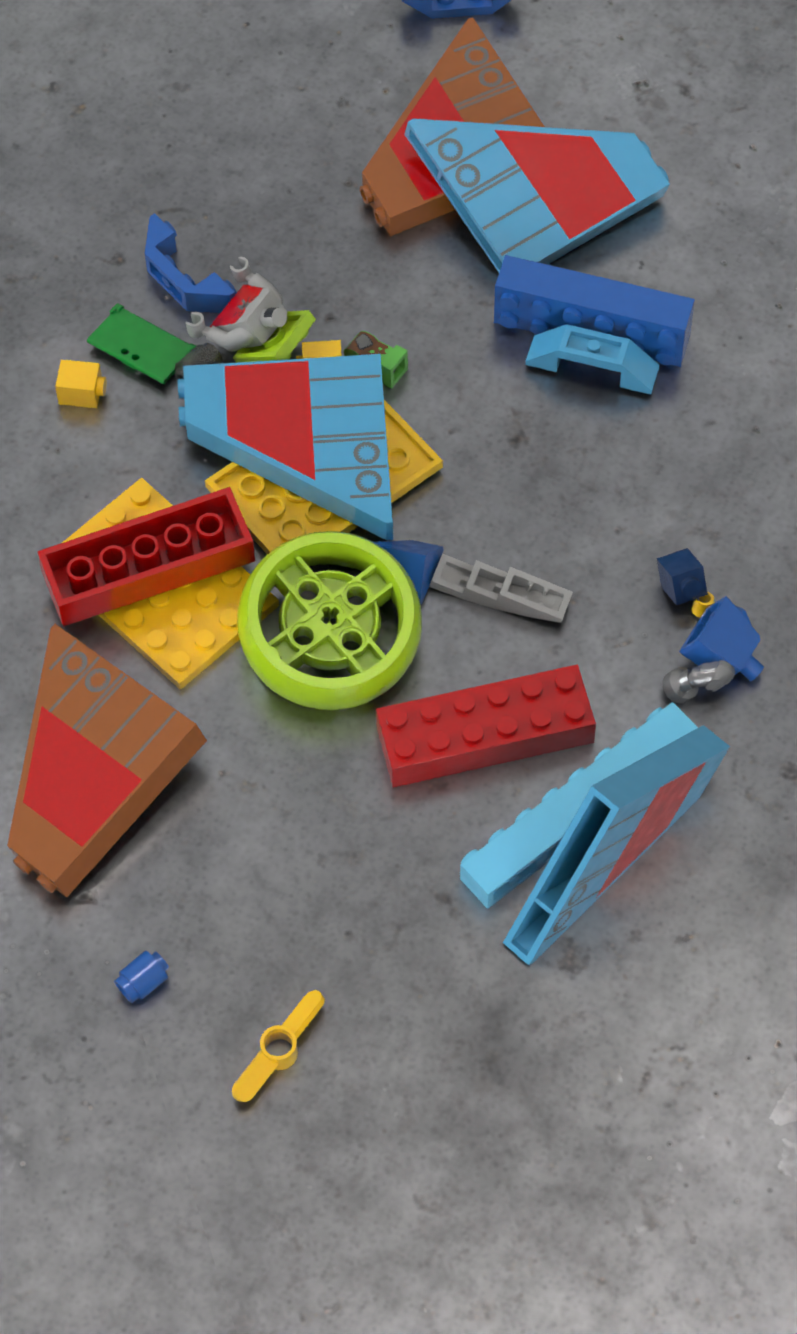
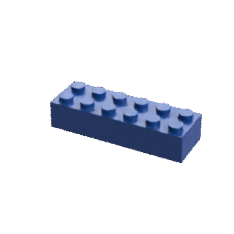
(547, 297)

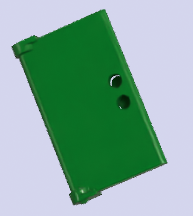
(148, 346)

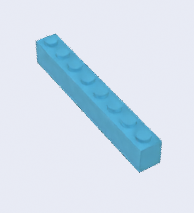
(533, 838)

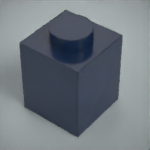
(682, 576)

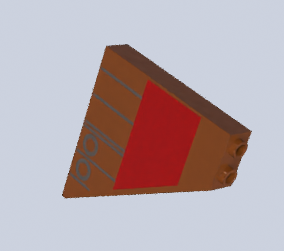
(462, 87)
(90, 762)

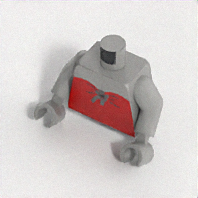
(248, 316)

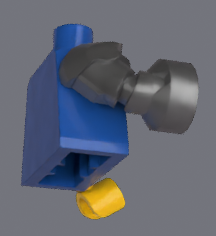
(718, 645)

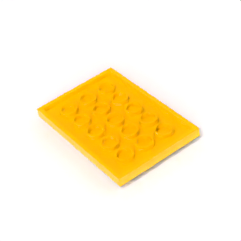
(280, 515)
(182, 627)

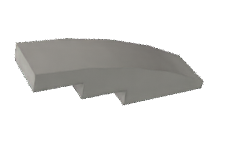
(504, 591)

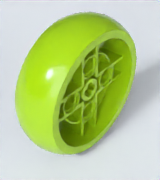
(290, 573)

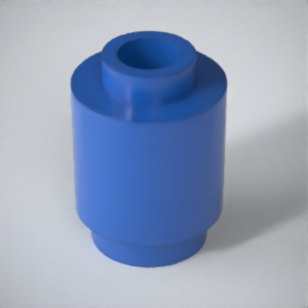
(142, 976)

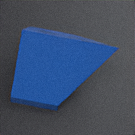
(418, 560)

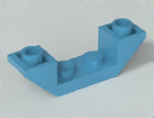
(594, 349)

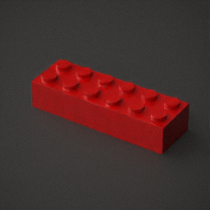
(146, 556)
(485, 725)

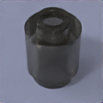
(199, 355)

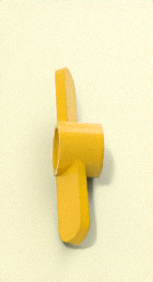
(265, 1063)

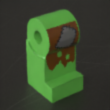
(391, 358)

